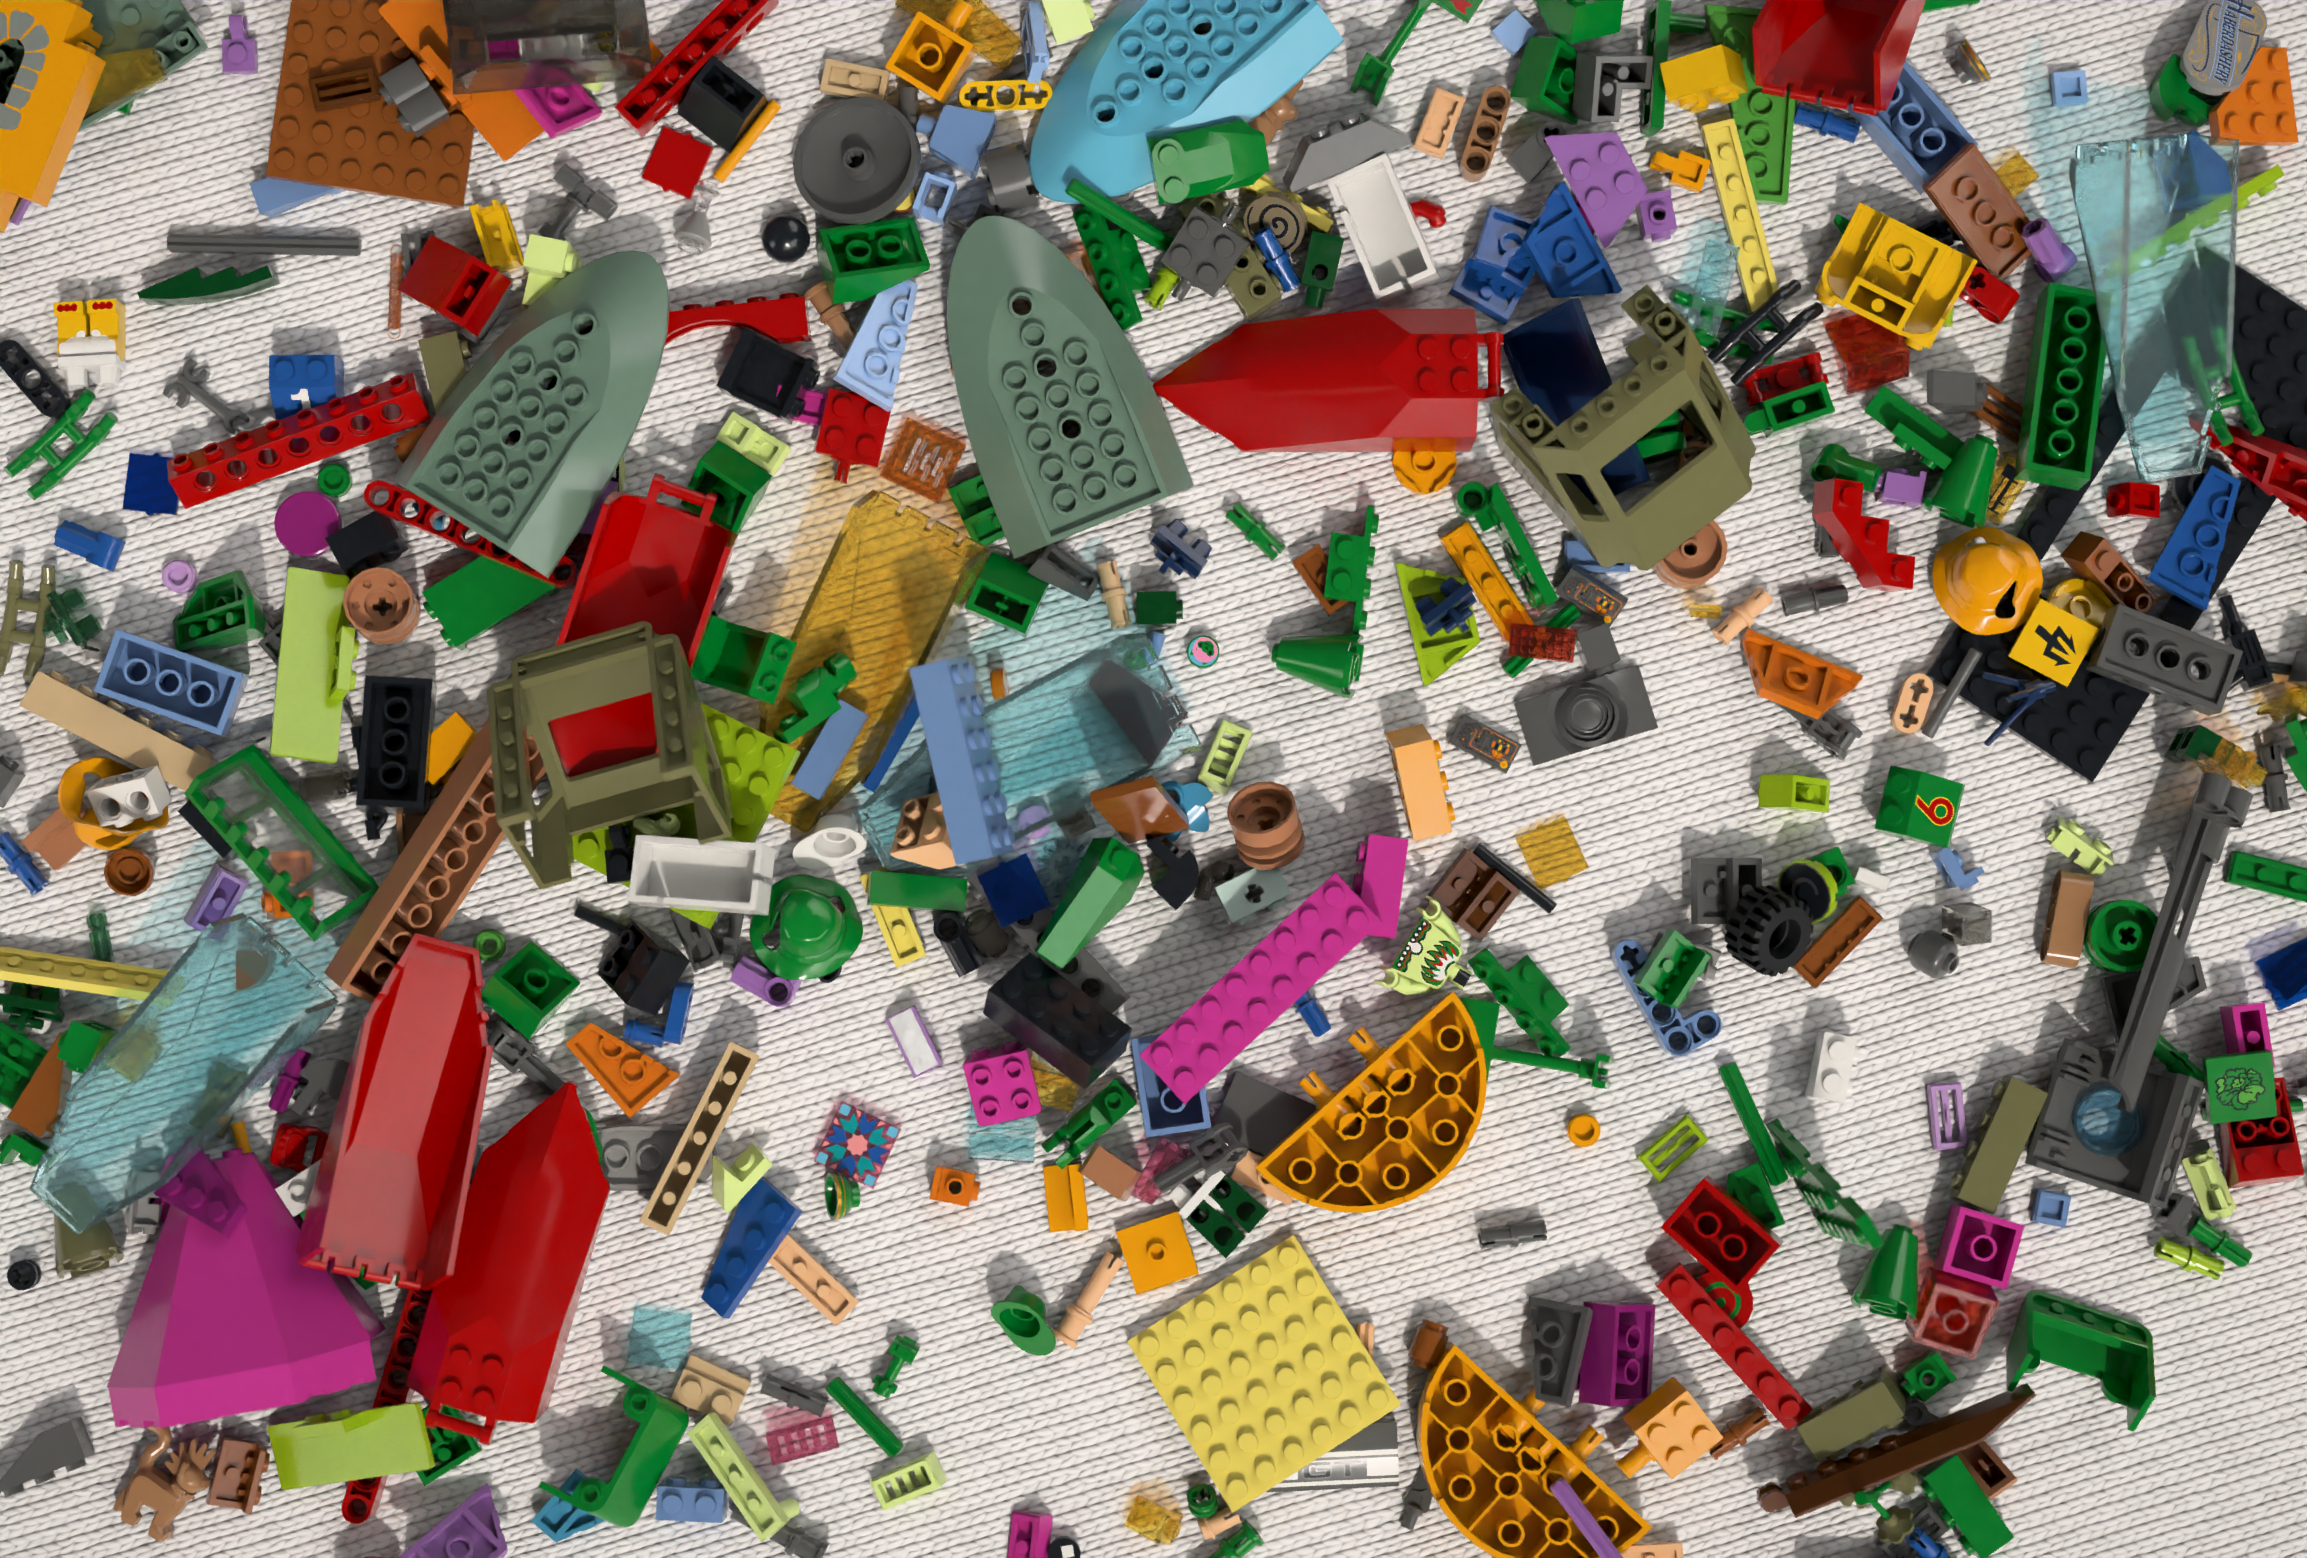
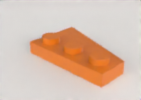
(621, 1070)

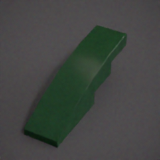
(198, 288)

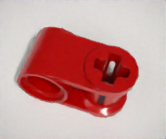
(1990, 297)

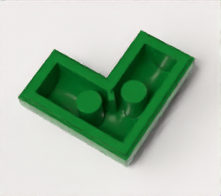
(448, 1448)

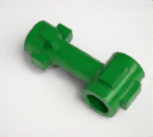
(903, 1351)

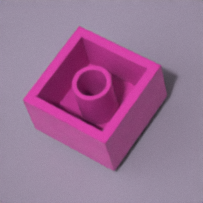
(1979, 1246)

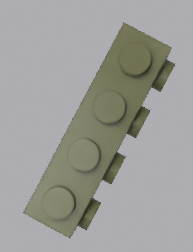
(1249, 282)
(1998, 1143)

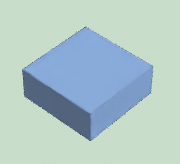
(1514, 32)
(2068, 88)

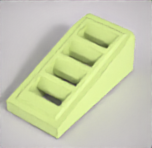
(1212, 781)
(933, 1469)

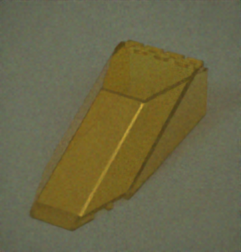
(887, 607)

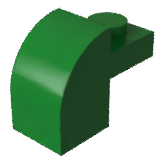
(2171, 96)

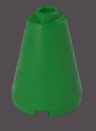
(1966, 484)
(1322, 660)
(1891, 1276)

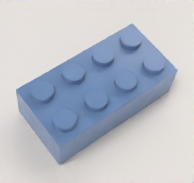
(1915, 130)
(171, 683)

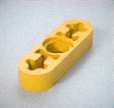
(981, 105)

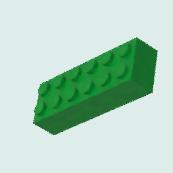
(2062, 389)

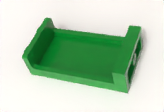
(481, 598)
(743, 660)

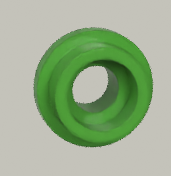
(482, 937)

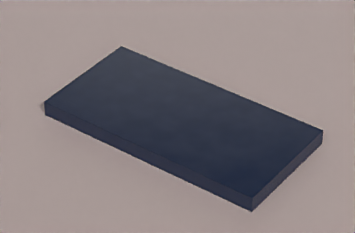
(1561, 372)

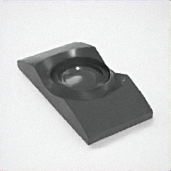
(1585, 715)

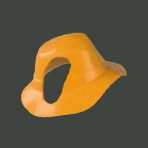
(1977, 576)
(88, 828)

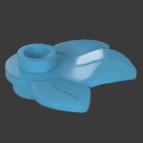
(1191, 801)

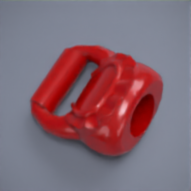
(291, 1144)

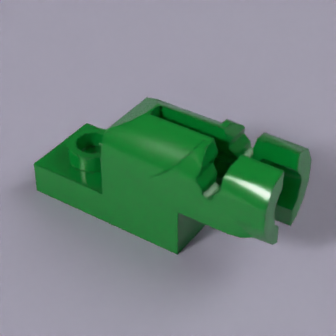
(815, 697)
(1090, 1122)

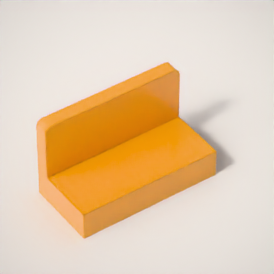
(1066, 1198)

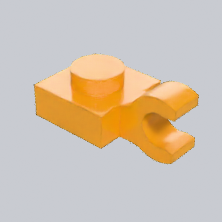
(1686, 170)

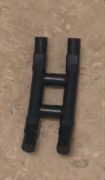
(1762, 350)

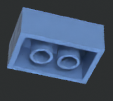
(1161, 1108)

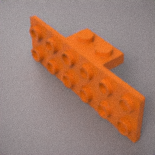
(496, 114)

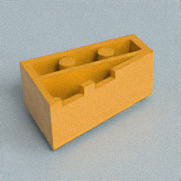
(1421, 782)

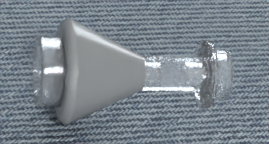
(694, 232)

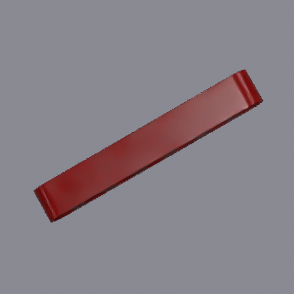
(455, 532)

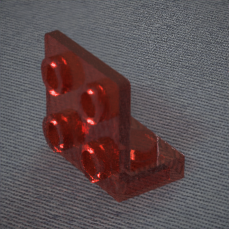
(1868, 353)

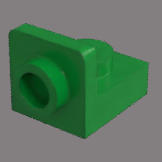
(25, 1144)

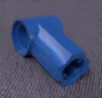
(95, 547)

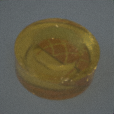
(1705, 611)

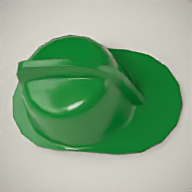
(1024, 1322)

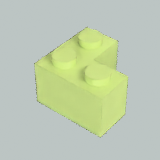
(547, 263)

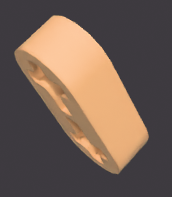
(1919, 706)

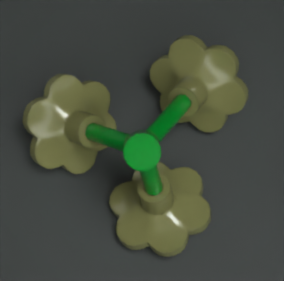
(1894, 1522)

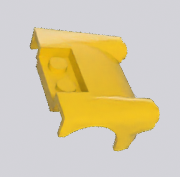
(1894, 276)

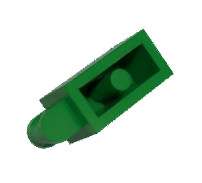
(1790, 411)

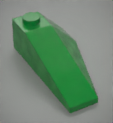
(1092, 899)

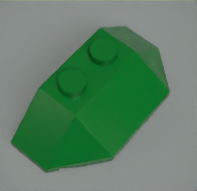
(219, 615)

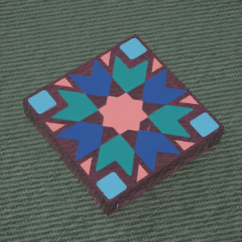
(857, 1144)

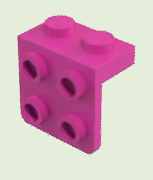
(1002, 1083)

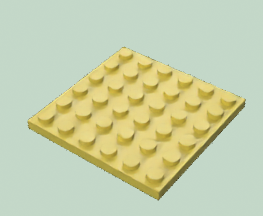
(1263, 1373)

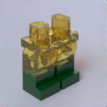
(2216, 756)

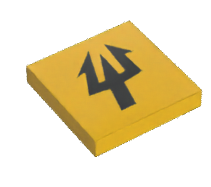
(2053, 642)

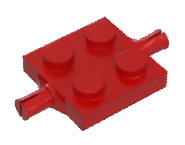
(851, 431)

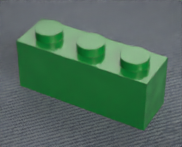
(1964, 1506)

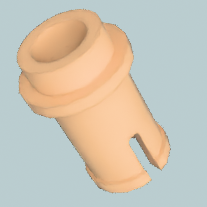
(1216, 1523)

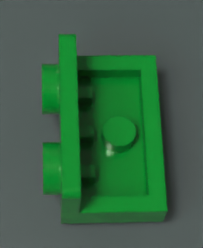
(1672, 969)

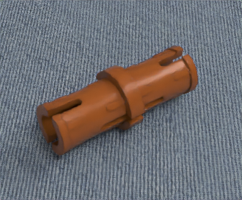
(1738, 1432)

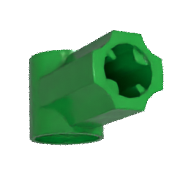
(1836, 463)

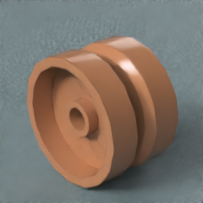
(1706, 560)

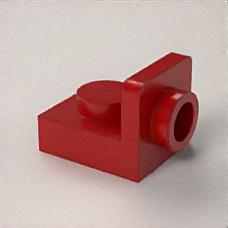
(2133, 500)

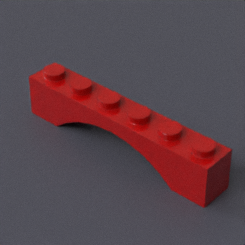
(779, 319)

